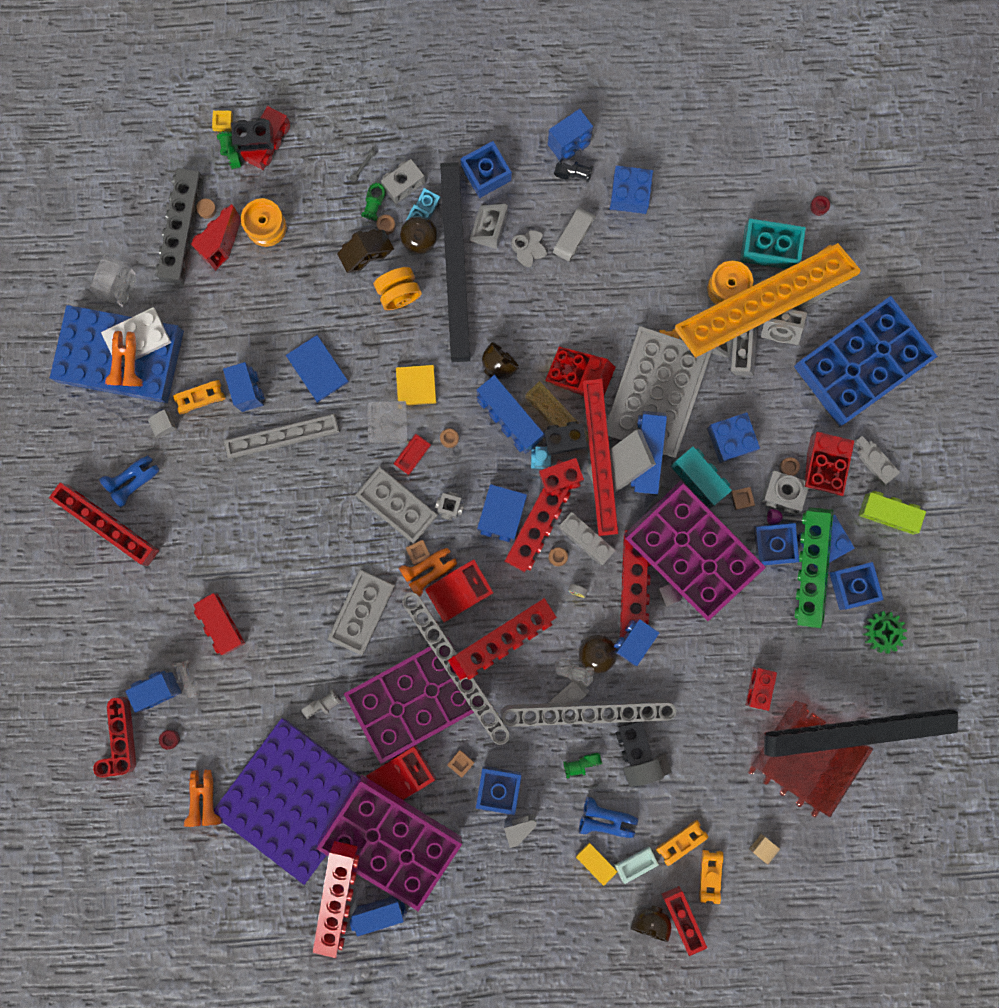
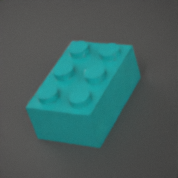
(772, 244)
(701, 477)

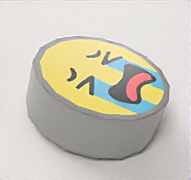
(578, 590)

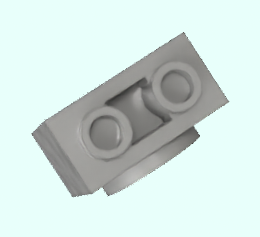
(785, 327)
(776, 498)

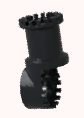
(567, 171)

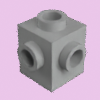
(450, 498)

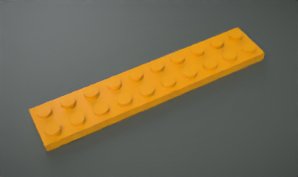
(767, 300)

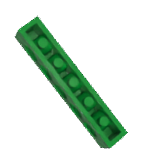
(823, 519)

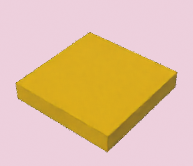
(416, 384)

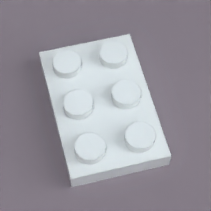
(148, 332)

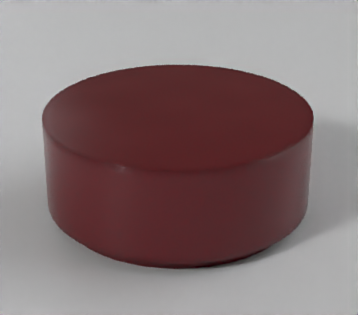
(820, 205)
(169, 739)

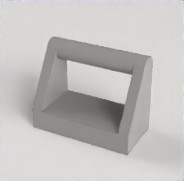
(519, 828)

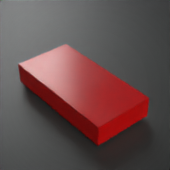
(412, 454)

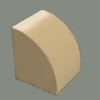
(764, 849)

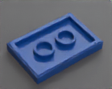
(317, 368)

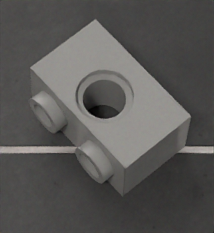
(399, 191)

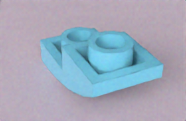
(425, 205)

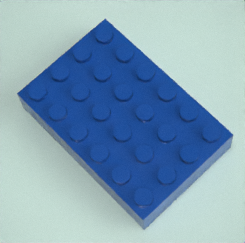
(85, 359)
(865, 361)

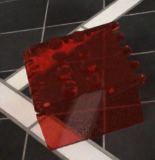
(814, 777)

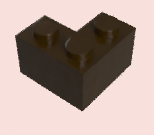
(364, 248)

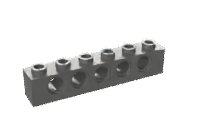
(181, 180)

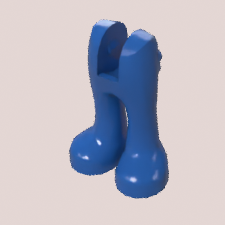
(112, 484)
(593, 810)

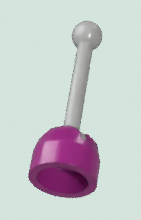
(775, 516)

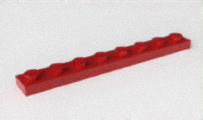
(600, 457)

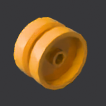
(263, 222)
(728, 273)
(397, 288)

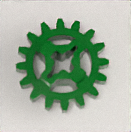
(886, 639)

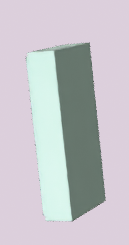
(636, 865)

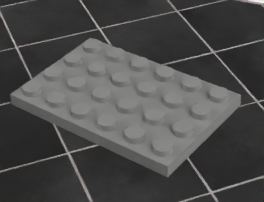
(658, 378)

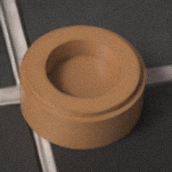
(206, 208)
(386, 223)
(449, 438)
(789, 466)
(558, 556)

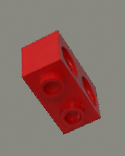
(559, 472)
(761, 688)

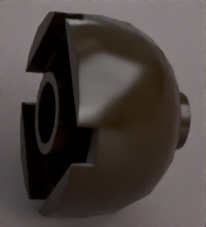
(418, 234)
(498, 362)
(597, 653)
(652, 923)

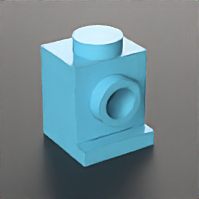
(540, 458)

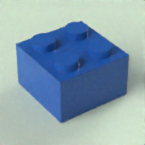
(570, 135)
(486, 169)
(631, 189)
(243, 386)
(733, 437)
(839, 541)
(776, 543)
(856, 586)
(636, 641)
(152, 692)
(498, 790)

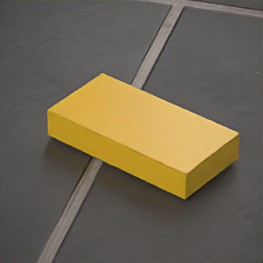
(596, 864)

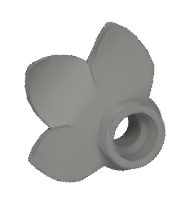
(532, 248)

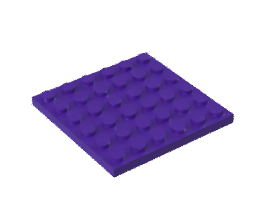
(287, 799)

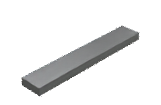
(281, 436)

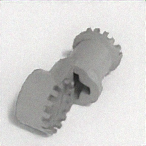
(324, 704)

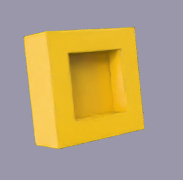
(222, 121)

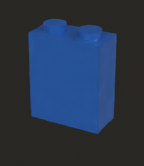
(501, 513)
(377, 915)

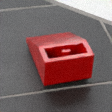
(218, 238)
(574, 367)
(828, 463)
(459, 591)
(404, 773)

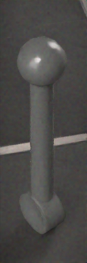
(354, 177)

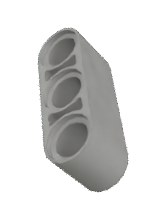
(574, 234)

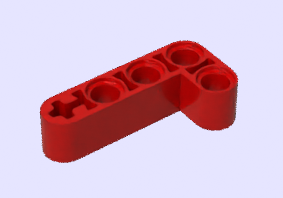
(116, 736)

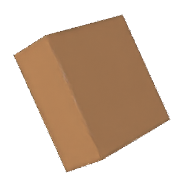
(742, 498)
(418, 552)
(461, 763)

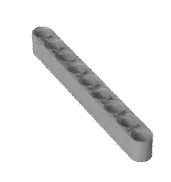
(469, 694)
(596, 717)

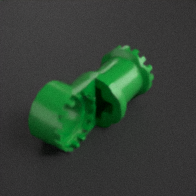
(228, 149)
(373, 202)
(578, 767)

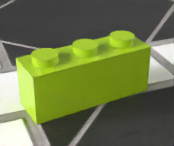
(892, 512)

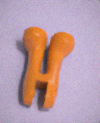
(129, 352)
(439, 569)
(206, 790)

